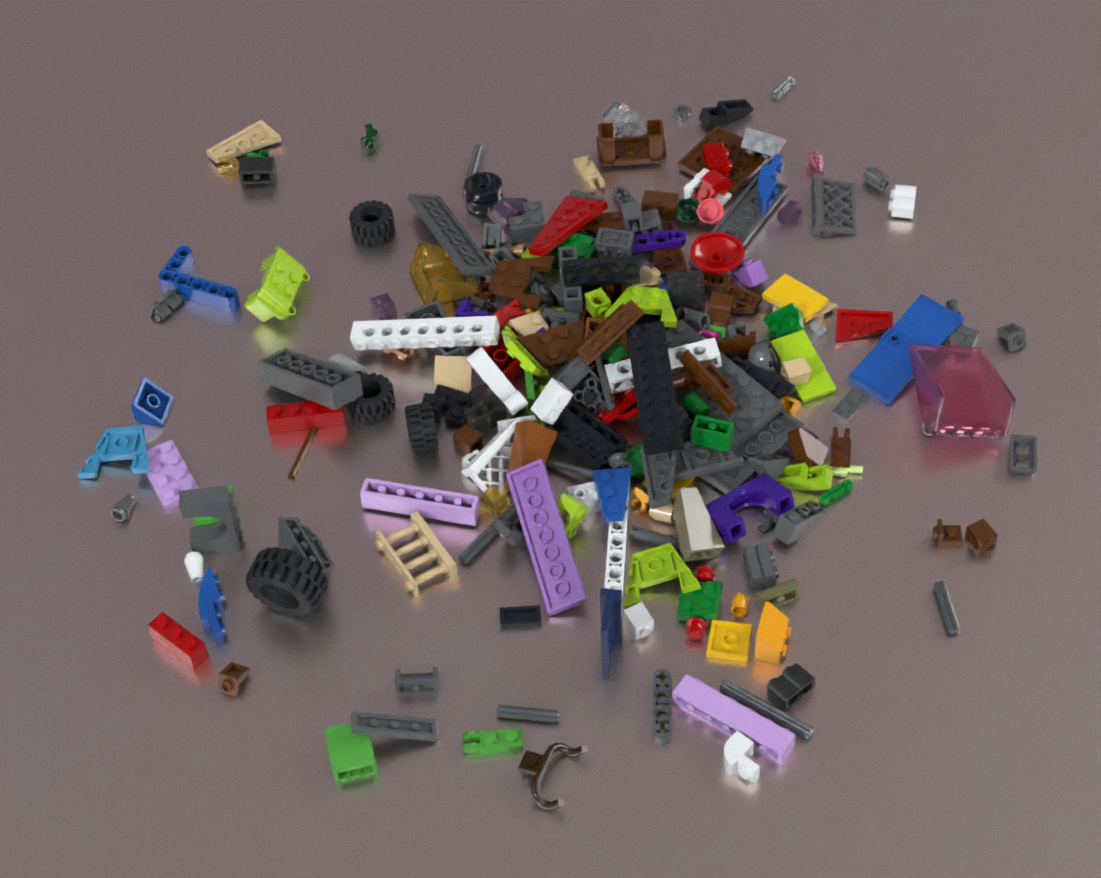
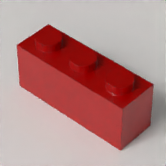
(178, 640)

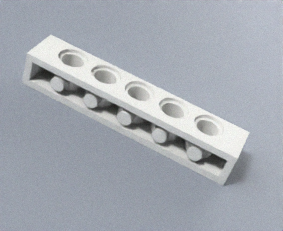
(620, 373)

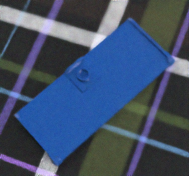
(888, 364)

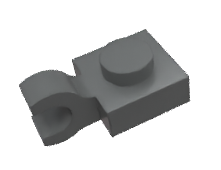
(767, 519)

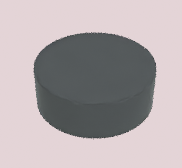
(682, 112)

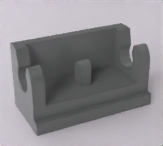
(417, 683)

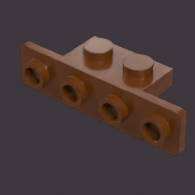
(711, 380)

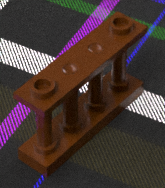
(607, 332)

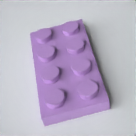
(168, 474)

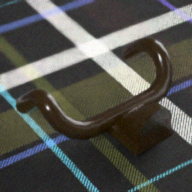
(537, 764)

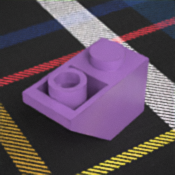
(750, 273)

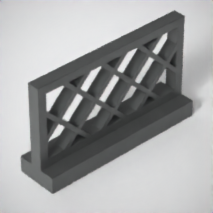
(820, 204)

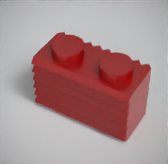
(716, 158)

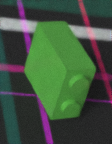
(349, 753)

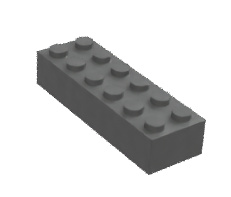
(310, 378)

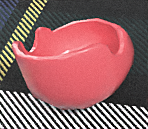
(710, 211)

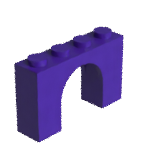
(758, 491)

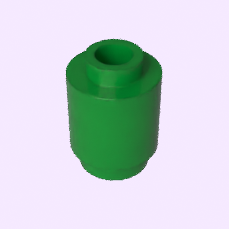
(696, 405)

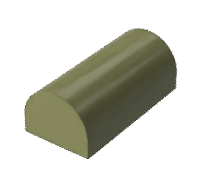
(778, 594)

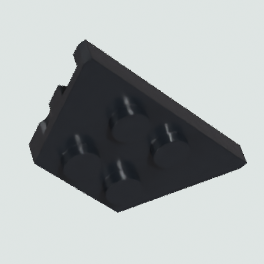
(772, 383)

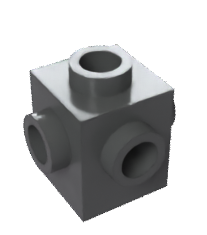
(544, 291)

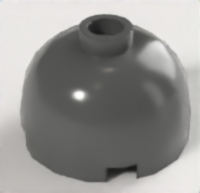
(762, 357)

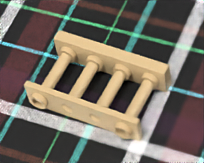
(426, 538)

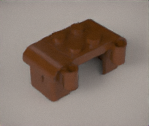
(631, 150)

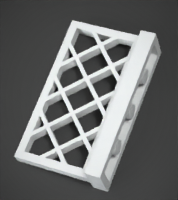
(484, 458)

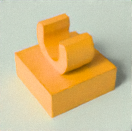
(641, 497)

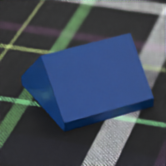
(150, 404)

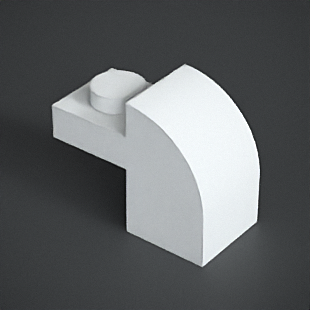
(736, 757)

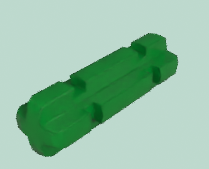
(835, 492)

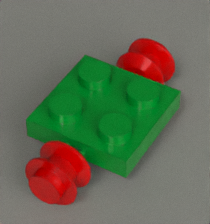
(701, 603)

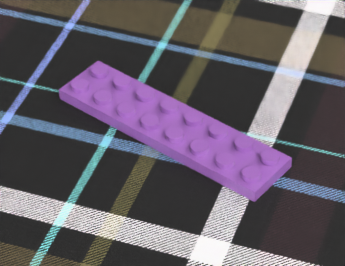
(546, 537)

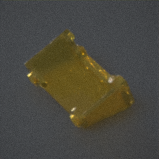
(438, 276)

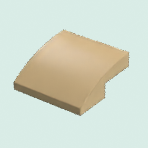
(453, 373)

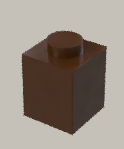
(467, 440)

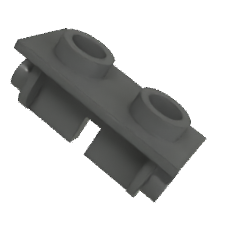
(161, 310)

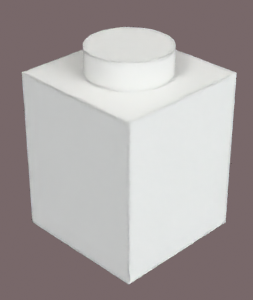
(638, 621)

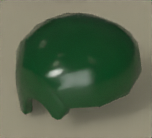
(687, 210)

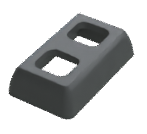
(1031, 458)

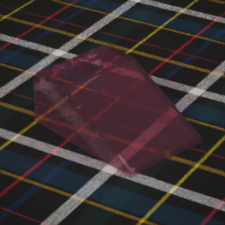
(960, 392)

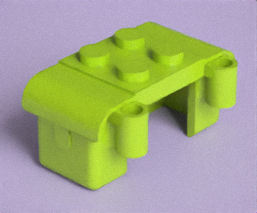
(278, 287)

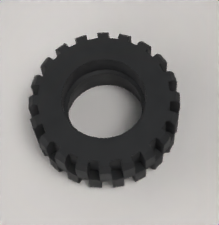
(286, 582)

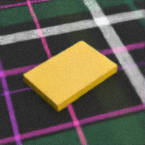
(789, 290)

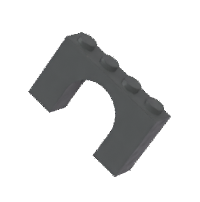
(215, 503)

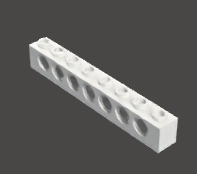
(425, 333)

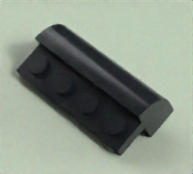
(601, 271)
(587, 436)

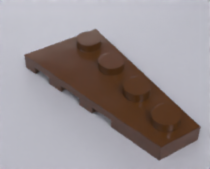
(669, 259)

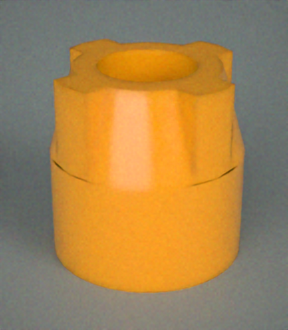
(739, 604)

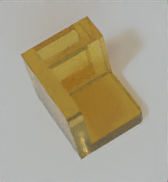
(493, 502)

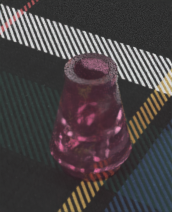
(815, 162)

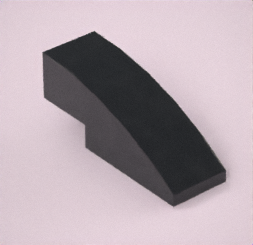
(725, 112)

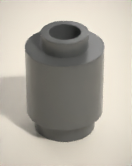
(876, 178)

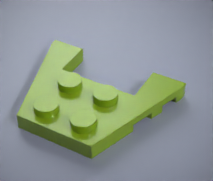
(650, 301)
(517, 350)
(656, 567)

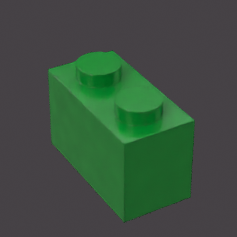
(712, 433)

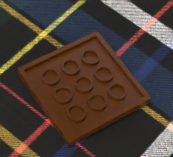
(743, 164)

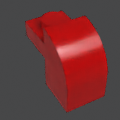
(713, 183)

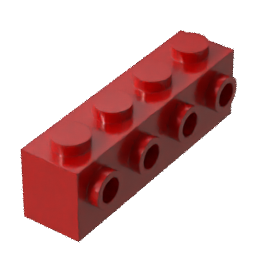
(302, 416)

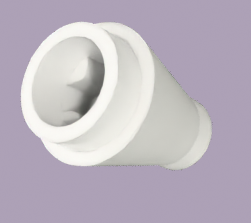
(194, 565)

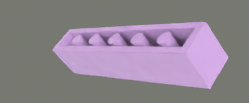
(427, 501)
(731, 716)

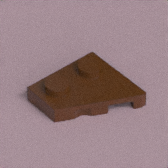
(746, 300)

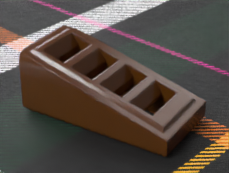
(719, 282)

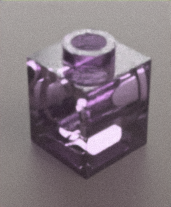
(384, 307)

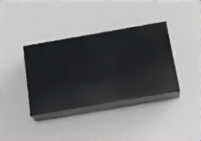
(520, 616)

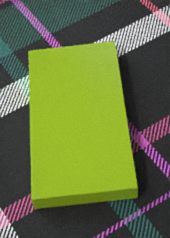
(797, 346)

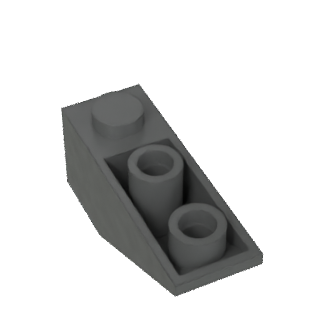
(797, 521)

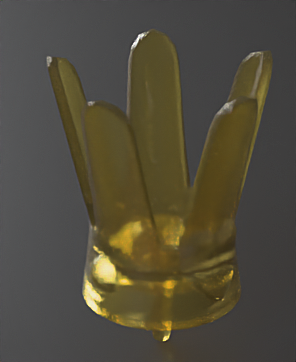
(233, 166)

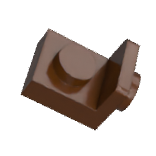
(947, 534)
(231, 677)

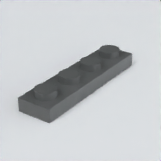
(393, 726)

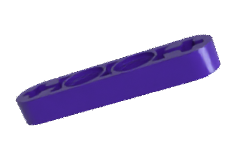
(652, 244)

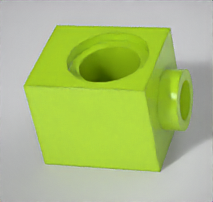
(597, 303)

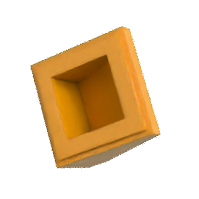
(791, 405)

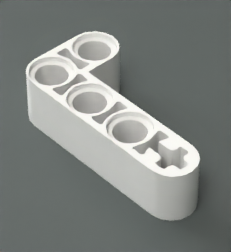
(496, 381)

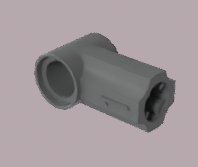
(693, 317)

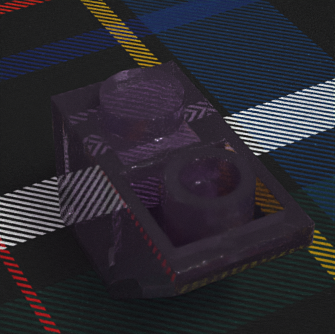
(507, 208)

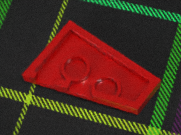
(861, 323)

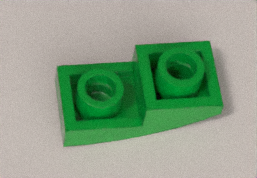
(614, 352)
(635, 459)

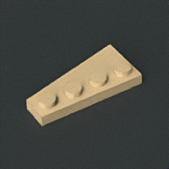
(245, 141)
(529, 325)

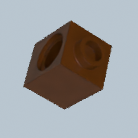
(981, 536)

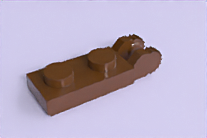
(840, 449)

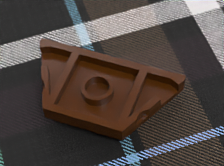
(554, 344)

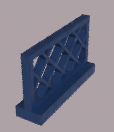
(611, 626)

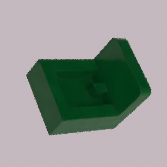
(370, 142)

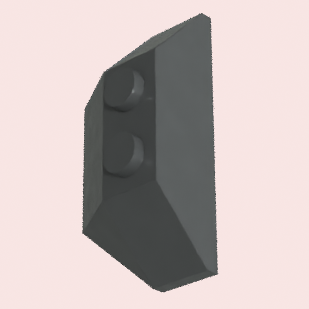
(300, 539)

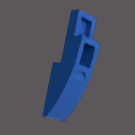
(768, 183)
(210, 605)

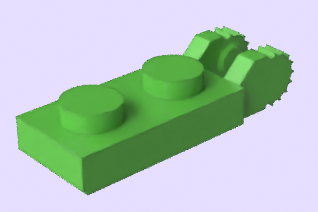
(493, 741)

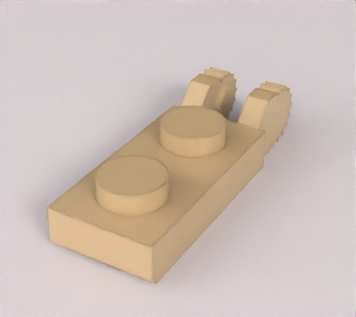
(588, 172)

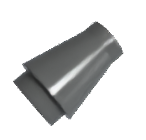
(122, 509)

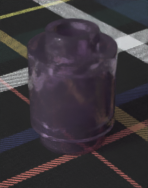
(789, 212)

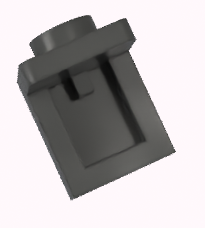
(734, 330)

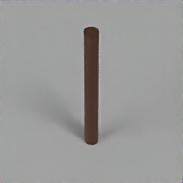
(302, 453)

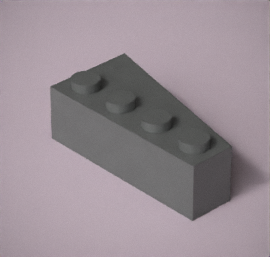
(434, 310)

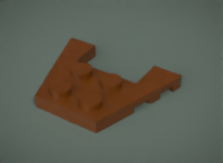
(512, 278)

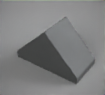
(770, 464)

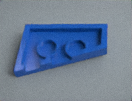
(612, 492)

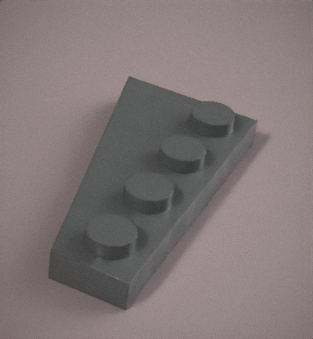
(659, 477)

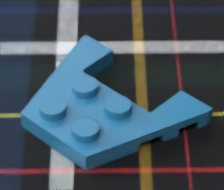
(116, 445)

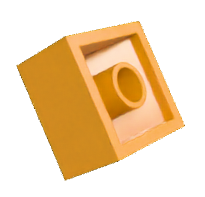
(772, 634)

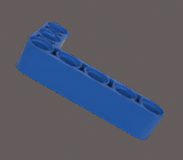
(193, 288)

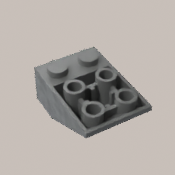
(583, 384)

